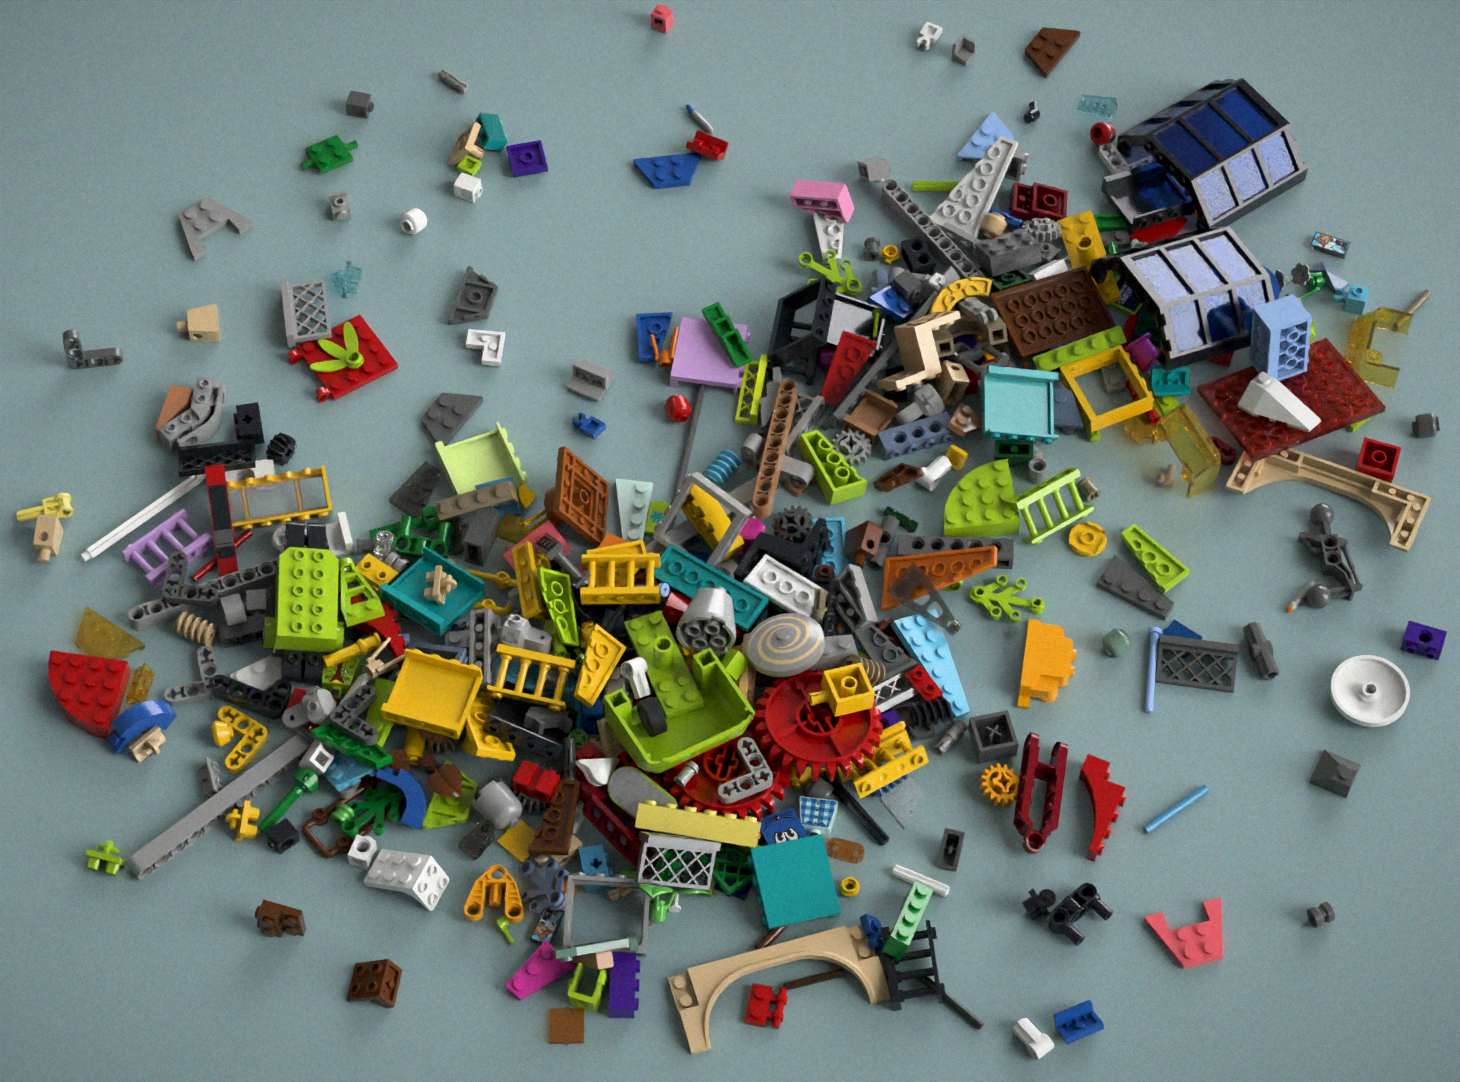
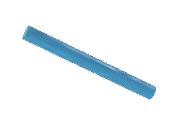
(1175, 809)

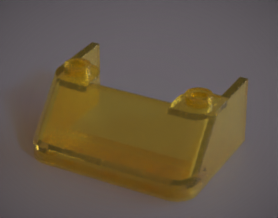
(1369, 361)
(1192, 447)

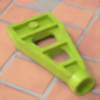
(360, 611)

